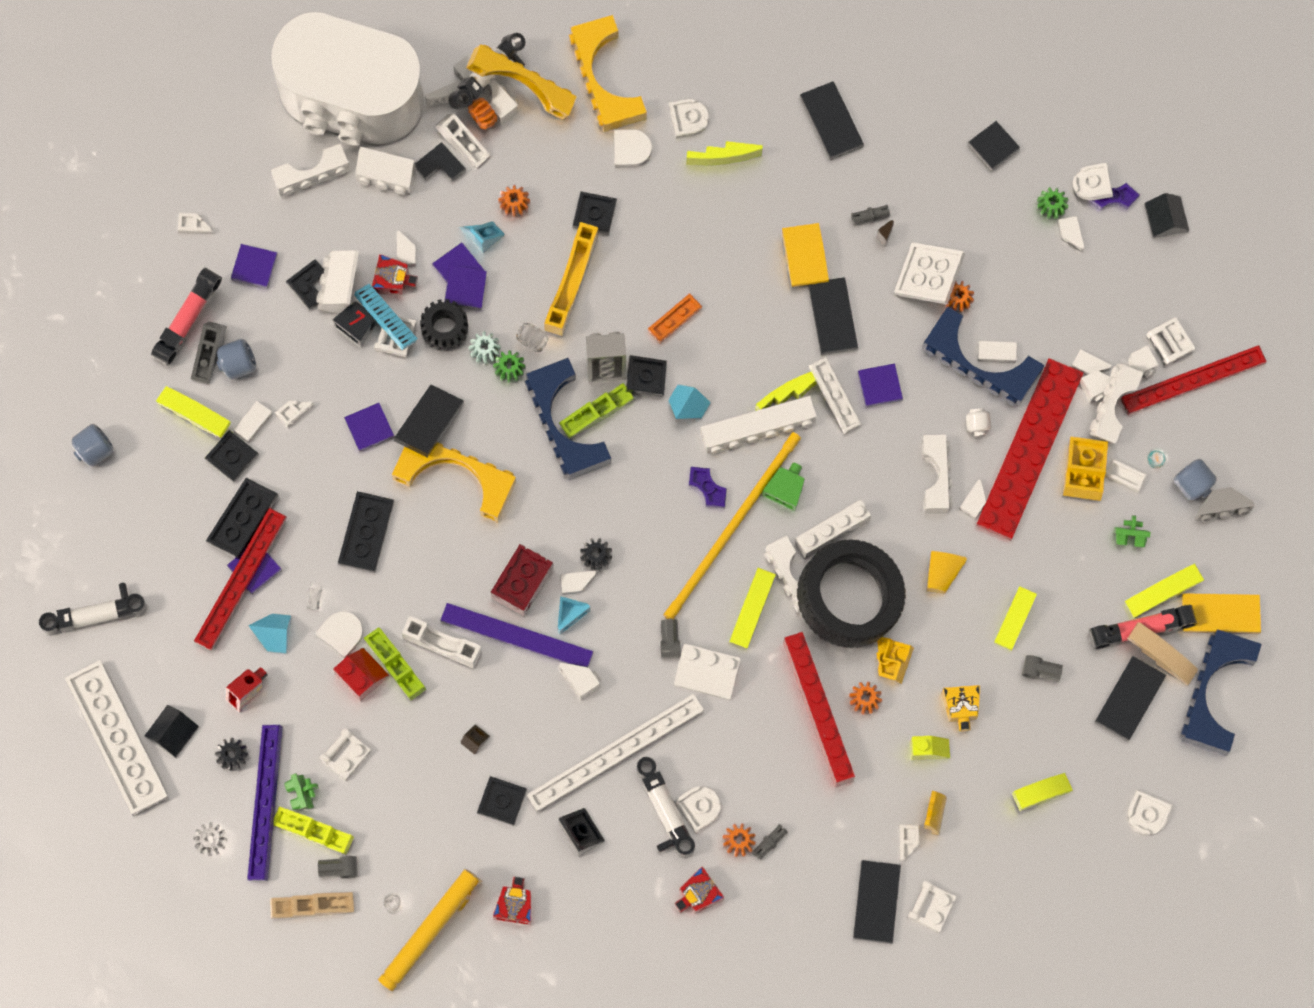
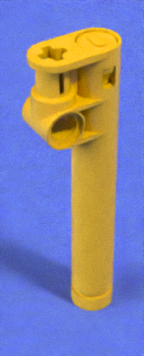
(452, 901)

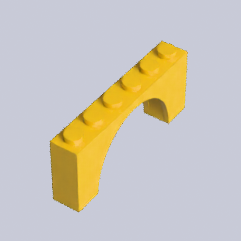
(611, 109)
(496, 484)

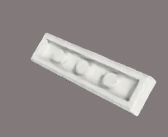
(834, 394)

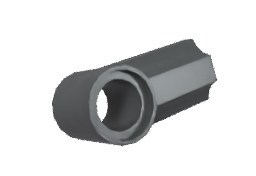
(670, 644)
(1036, 668)
(343, 867)

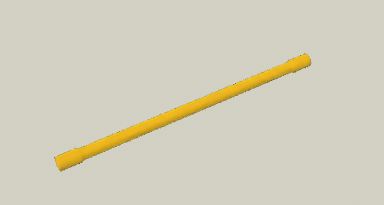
(677, 604)

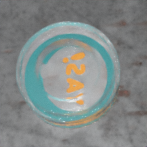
(1156, 458)

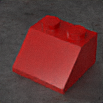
(360, 673)

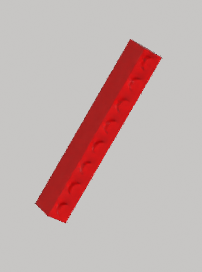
(818, 709)

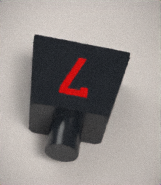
(355, 323)

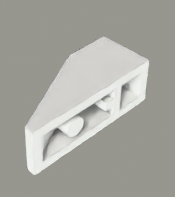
(462, 139)

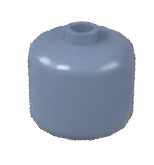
(236, 359)
(92, 445)
(1195, 480)

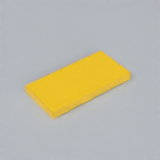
(1224, 612)

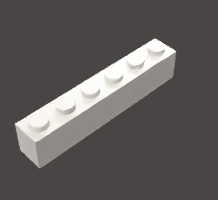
(758, 424)

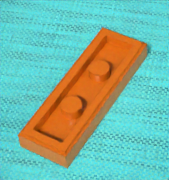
(674, 318)

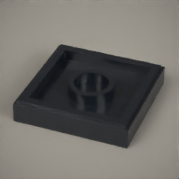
(993, 145)
(595, 211)
(646, 376)
(231, 456)
(501, 801)

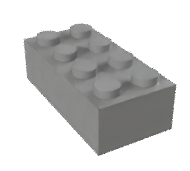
(606, 357)

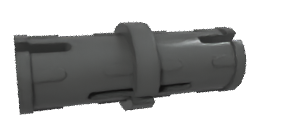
(870, 214)
(769, 842)

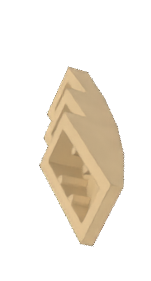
(1163, 653)
(311, 905)

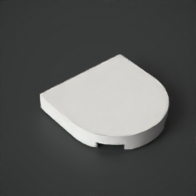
(688, 117)
(631, 148)
(1093, 182)
(341, 632)
(699, 807)
(1147, 814)

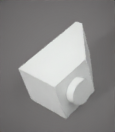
(580, 679)

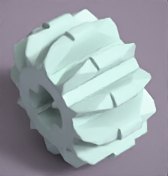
(479, 353)

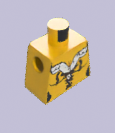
(962, 705)

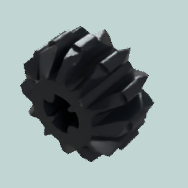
(589, 558)
(238, 751)

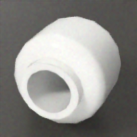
(978, 421)

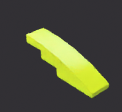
(732, 153)
(796, 387)
(193, 411)
(1164, 590)
(752, 607)
(312, 830)

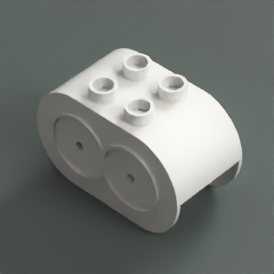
(347, 79)

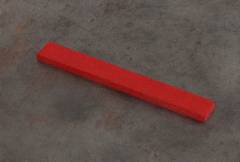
(1193, 380)
(240, 579)

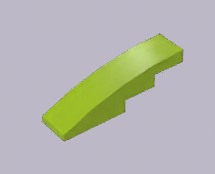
(596, 411)
(394, 663)

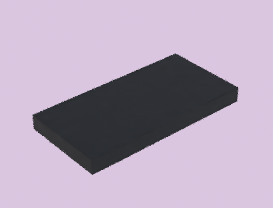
(831, 120)
(833, 316)
(428, 420)
(242, 518)
(366, 532)
(1130, 698)
(876, 902)

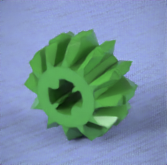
(1052, 196)
(502, 364)

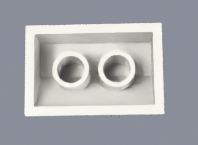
(385, 171)
(337, 281)
(707, 671)

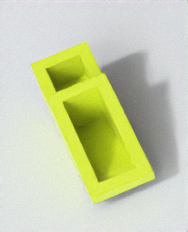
(1015, 618)
(1042, 791)

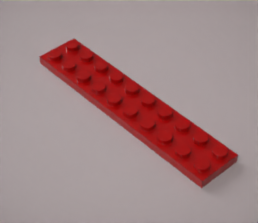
(1029, 449)

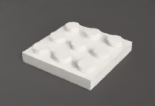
(929, 273)

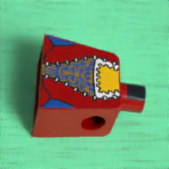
(392, 276)
(245, 688)
(699, 893)
(514, 903)

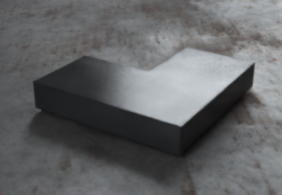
(442, 159)
(303, 283)

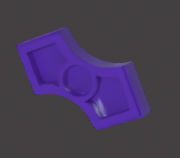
(1122, 196)
(701, 480)

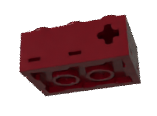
(522, 580)

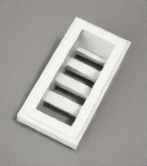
(441, 95)

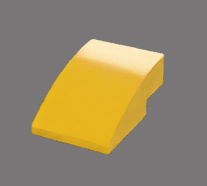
(805, 254)
(1085, 468)

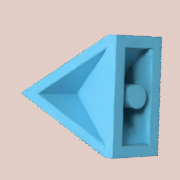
(483, 235)
(688, 402)
(570, 612)
(273, 632)

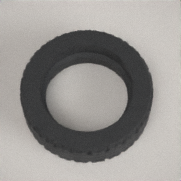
(879, 566)

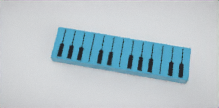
(385, 316)

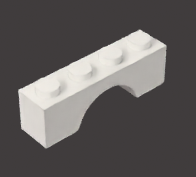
(503, 104)
(290, 179)
(1095, 382)
(1106, 424)
(935, 451)
(842, 522)
(780, 555)
(436, 641)

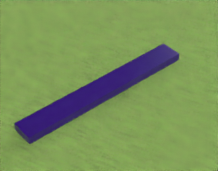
(516, 636)
(264, 803)

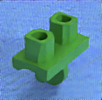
(1140, 535)
(304, 791)

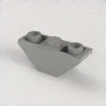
(1224, 503)

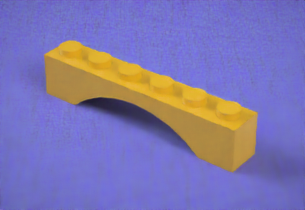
(555, 99)
(575, 270)

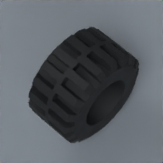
(439, 311)

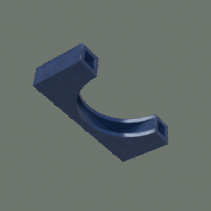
(1011, 384)
(575, 457)
(1201, 726)

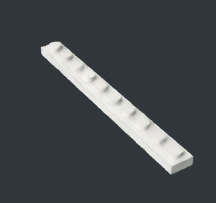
(615, 753)

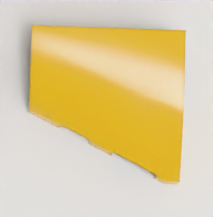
(943, 570)
(893, 659)
(935, 812)

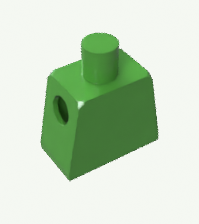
(785, 487)

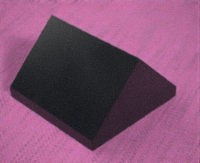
(1166, 215)
(171, 730)
(581, 831)

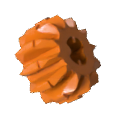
(482, 113)
(511, 194)
(965, 294)
(873, 700)
(744, 845)

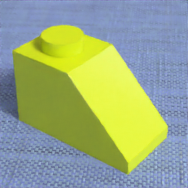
(929, 748)

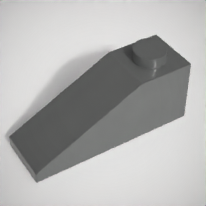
(206, 356)

